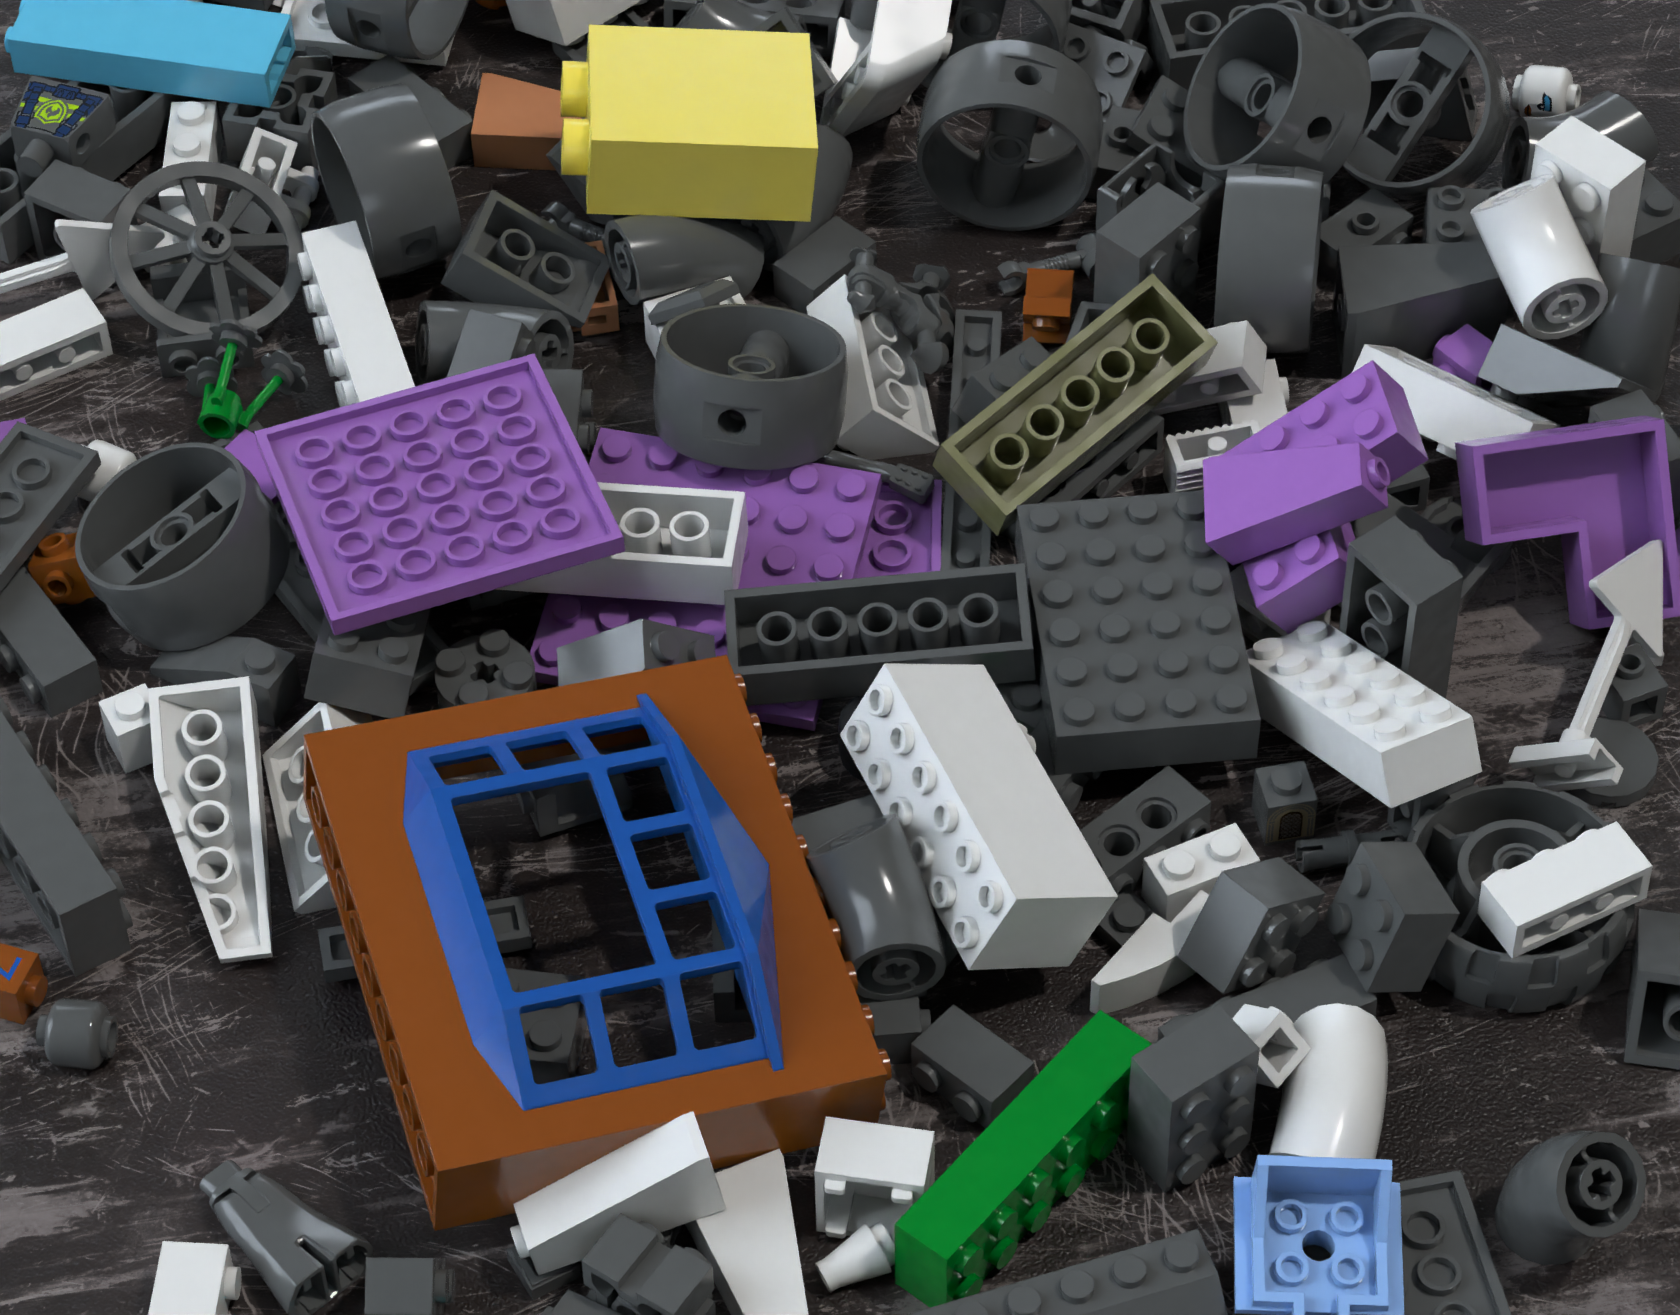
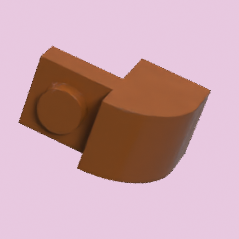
(1048, 305)

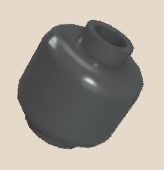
(77, 1033)

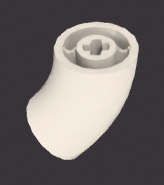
(1541, 258)
(1337, 1090)

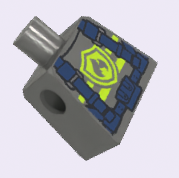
(59, 124)

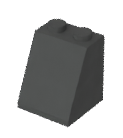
(627, 650)
(1654, 992)

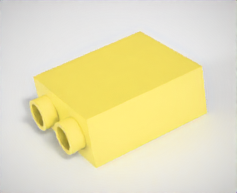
(692, 123)

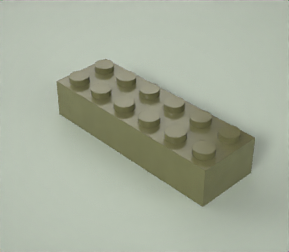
(1074, 403)

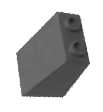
(1414, 297)

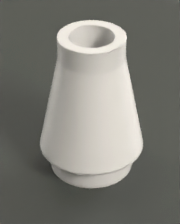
(859, 1258)

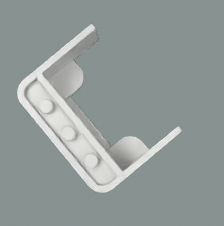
(884, 65)

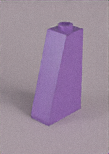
(1288, 495)

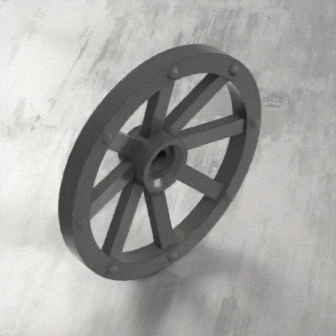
(201, 255)

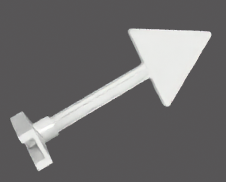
(85, 254)
(1635, 598)

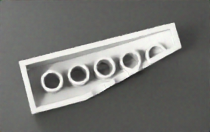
(216, 806)

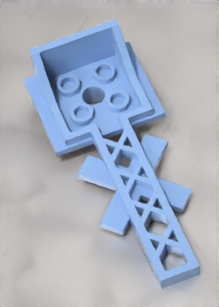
(1326, 1203)

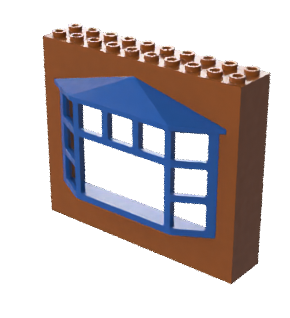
(440, 983)

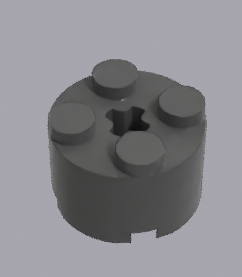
(483, 669)

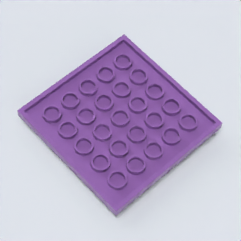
(437, 493)
(801, 529)

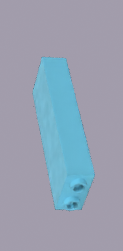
(156, 46)

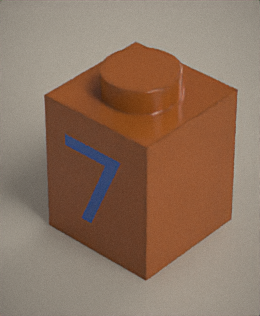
(21, 983)

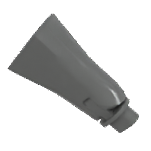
(290, 1244)

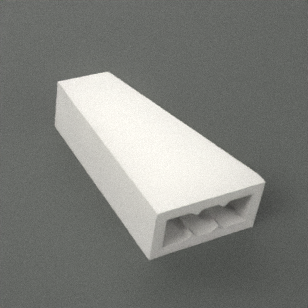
(653, 1179)
(754, 1240)

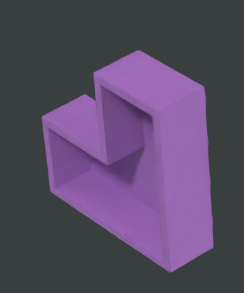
(1366, 408)
(1589, 482)

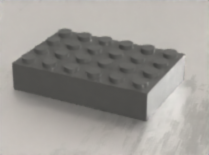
(1135, 634)

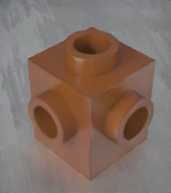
(57, 570)

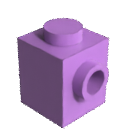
(1463, 355)

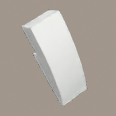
(1146, 961)

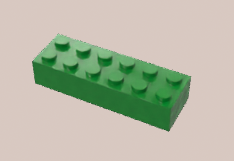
(1018, 1167)

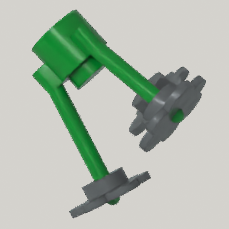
(221, 405)

